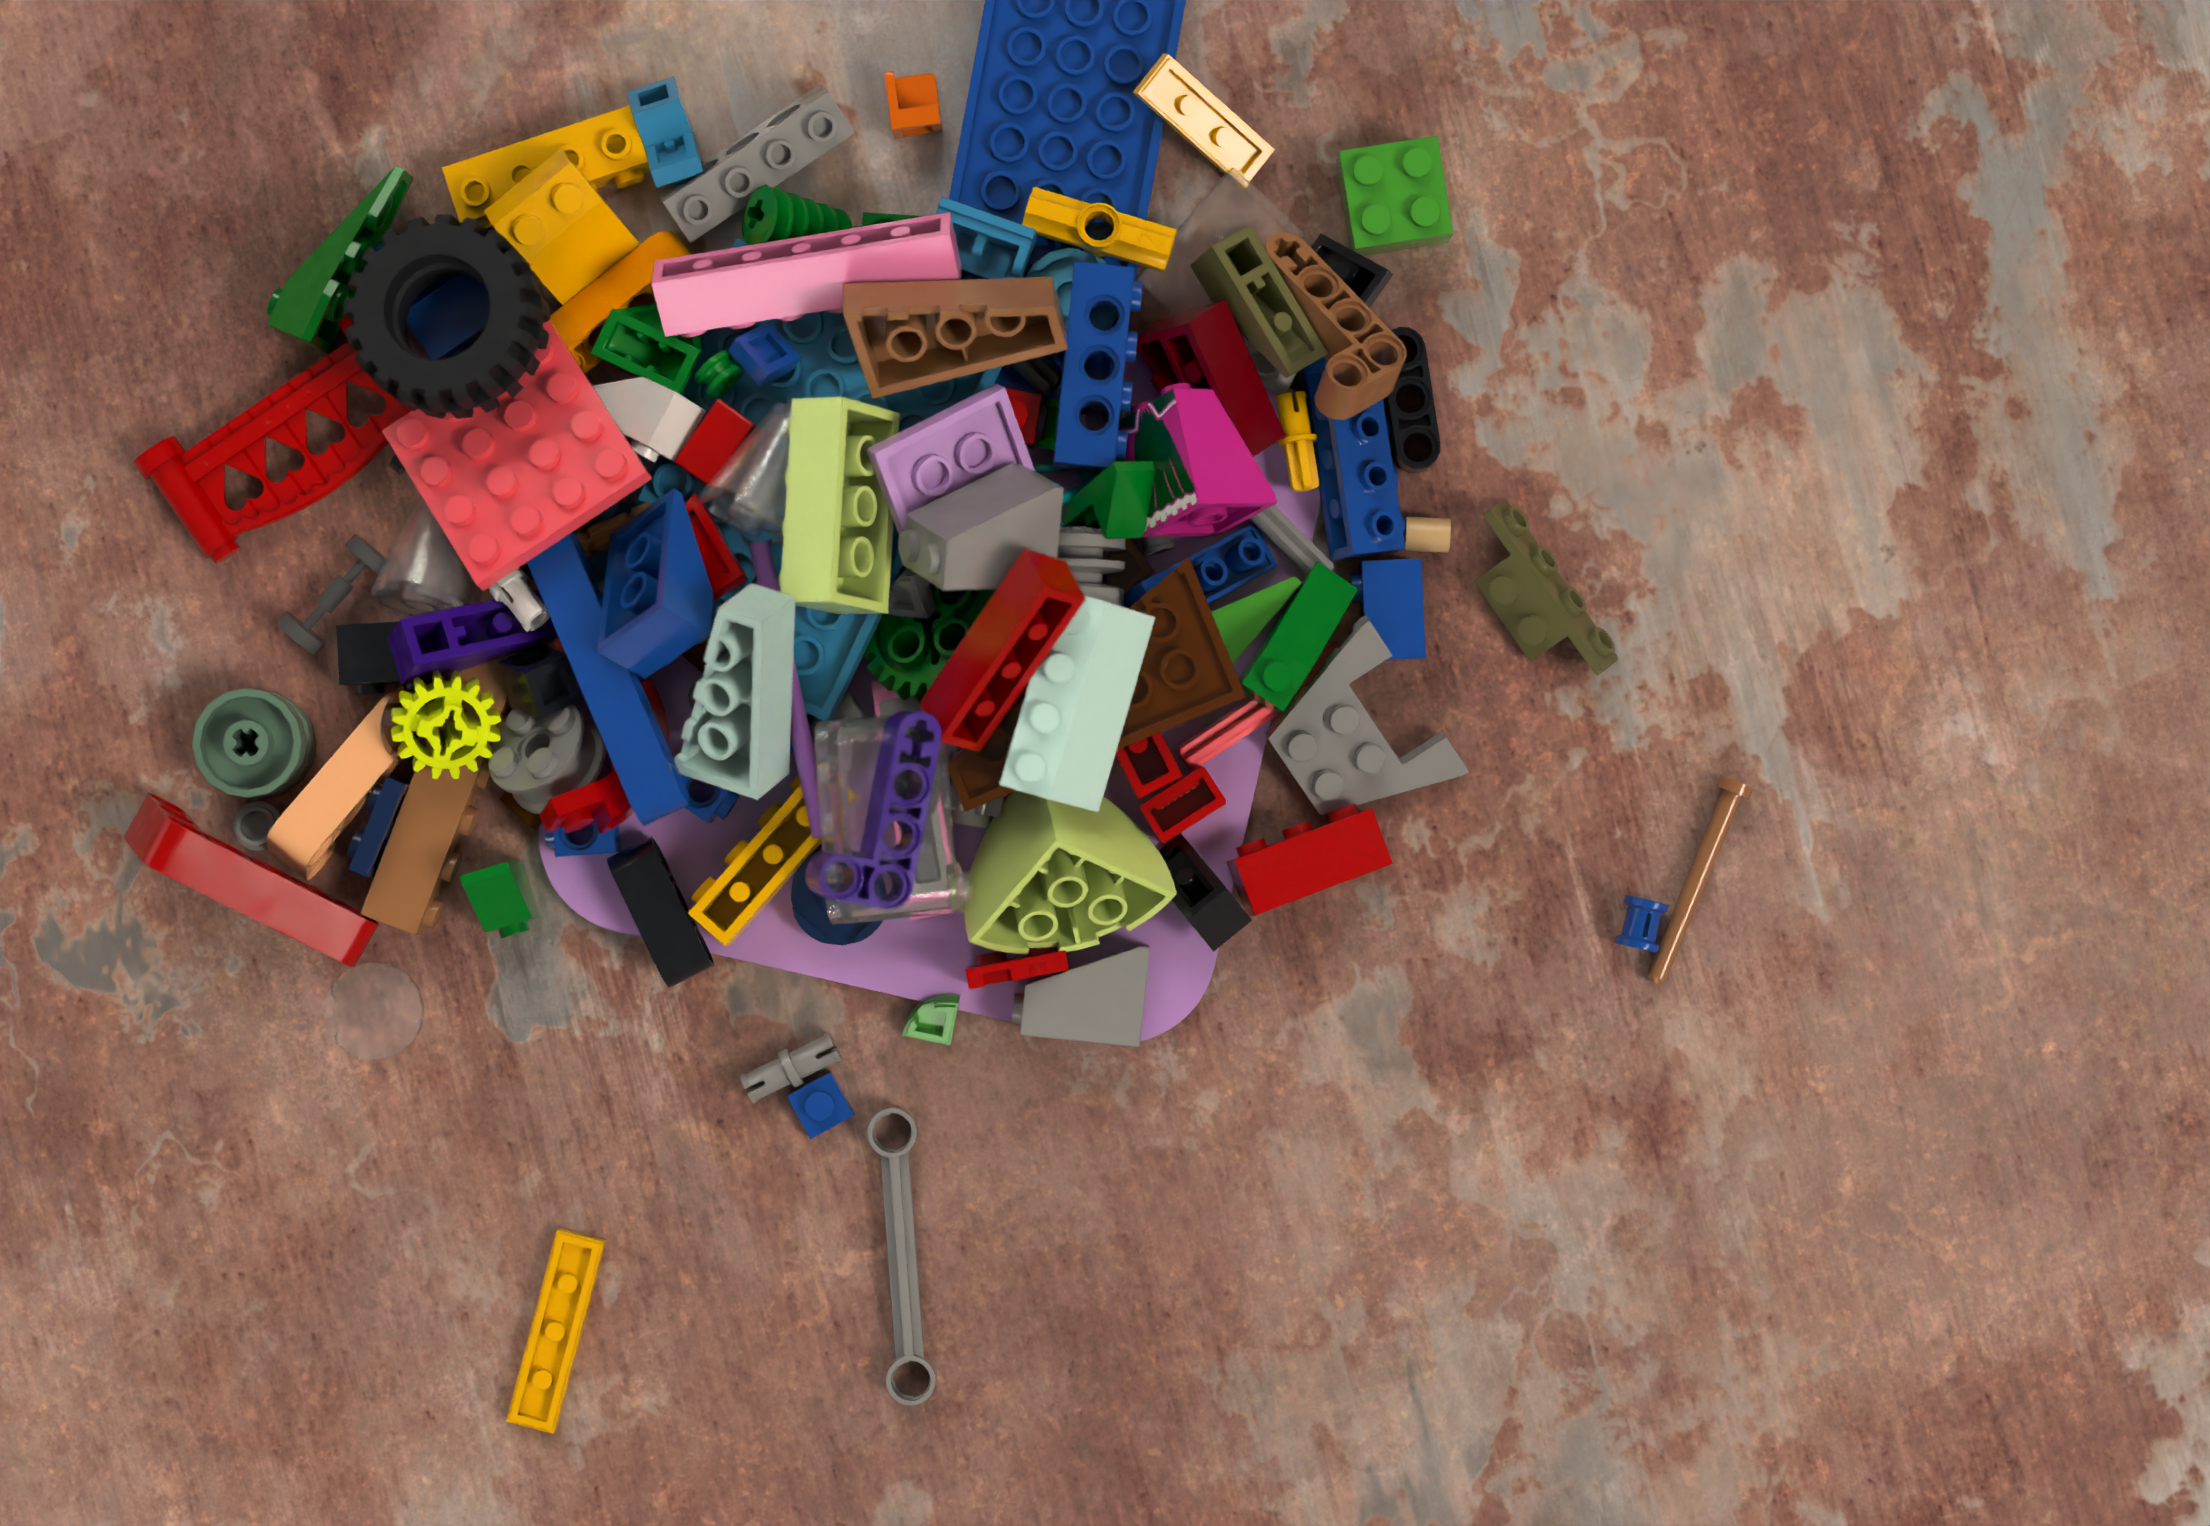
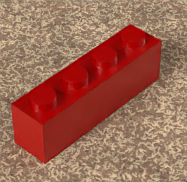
(1003, 649)

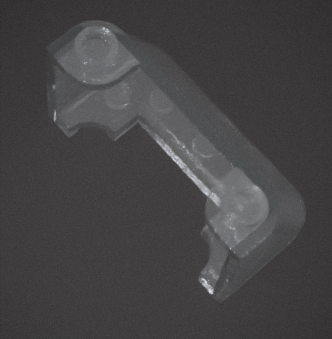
(845, 775)

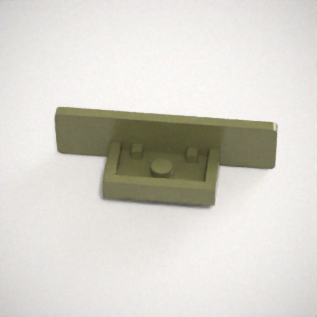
(1535, 598)

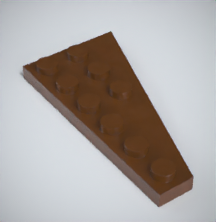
(1179, 679)

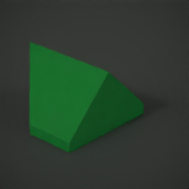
(637, 345)

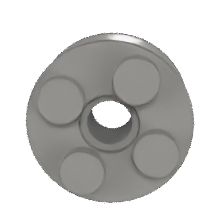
(546, 756)

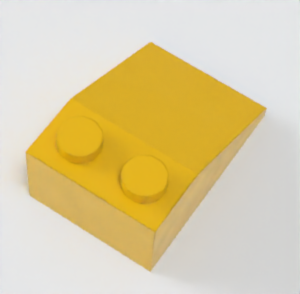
(561, 227)

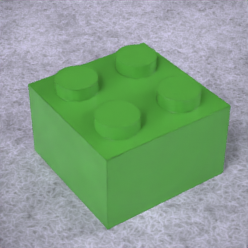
(1394, 196)

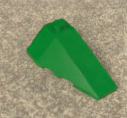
(316, 292)

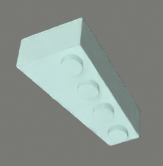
(745, 696)

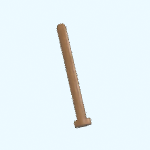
(1697, 877)

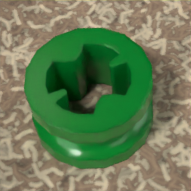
(719, 374)

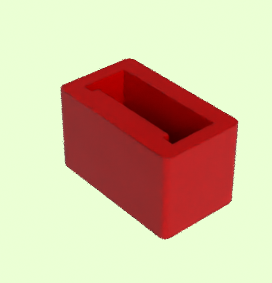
(714, 441)
(1182, 804)

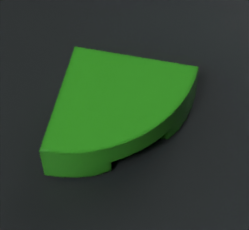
(933, 1020)

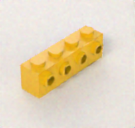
(601, 147)
(756, 870)

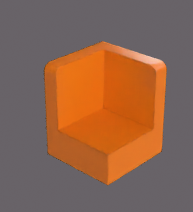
(913, 105)

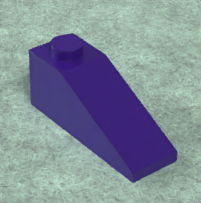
(460, 639)

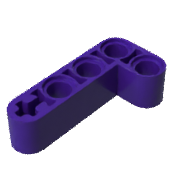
(883, 809)

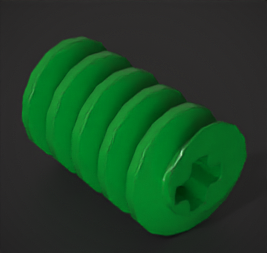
(784, 215)

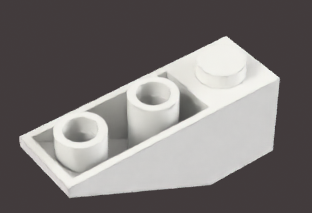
(651, 416)

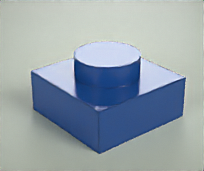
(764, 354)
(820, 1105)

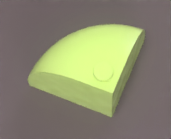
(1062, 877)

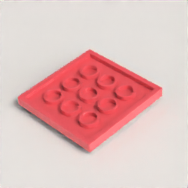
(523, 471)

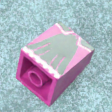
(1201, 464)

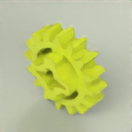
(427, 718)

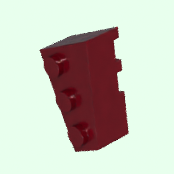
(1210, 353)

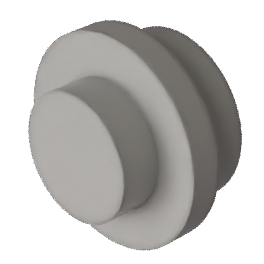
(254, 823)

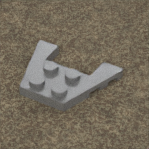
(1336, 744)

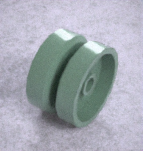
(225, 735)

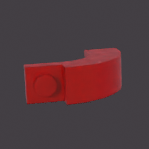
(602, 800)

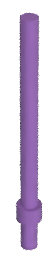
(800, 730)

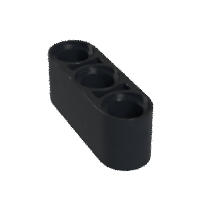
(1420, 423)
(660, 912)

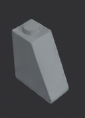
(1088, 1002)

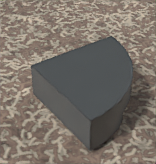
(911, 596)

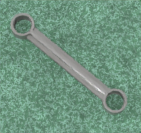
(902, 1257)

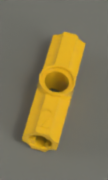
(1131, 239)

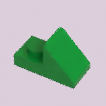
(1114, 501)

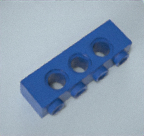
(1095, 287)

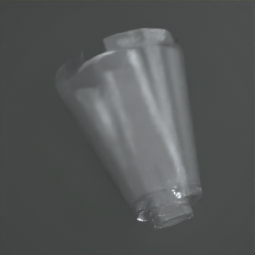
(751, 484)
(422, 569)

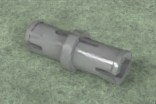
(790, 1067)

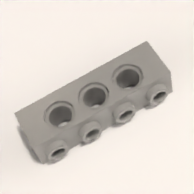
(755, 159)

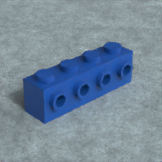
(1355, 478)

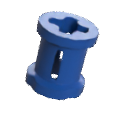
(1641, 923)

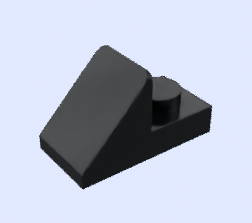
(1358, 272)

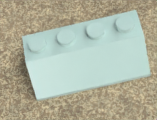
(1078, 706)

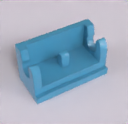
(988, 243)

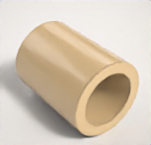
(1427, 534)

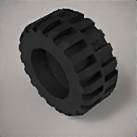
(402, 272)

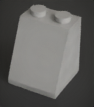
(982, 529)

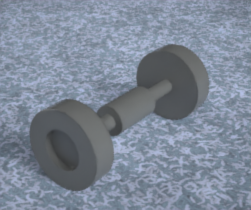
(332, 596)

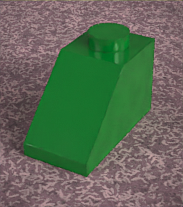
(501, 897)

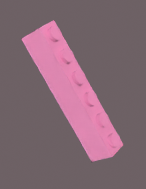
(798, 273)

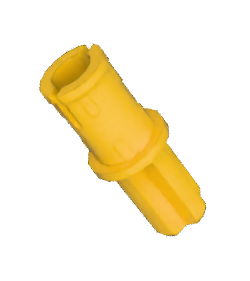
(1297, 441)

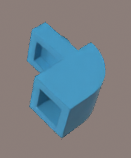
(666, 132)

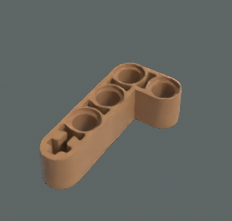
(1361, 349)

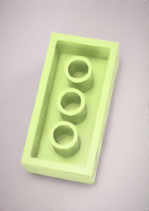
(835, 510)

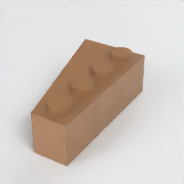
(949, 328)

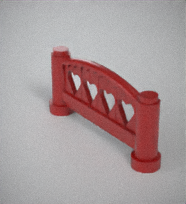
(196, 478)

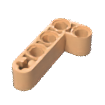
(332, 799)

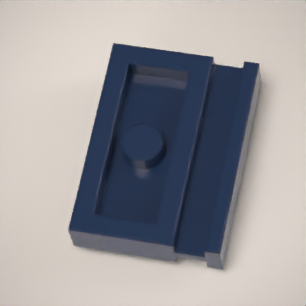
(369, 844)

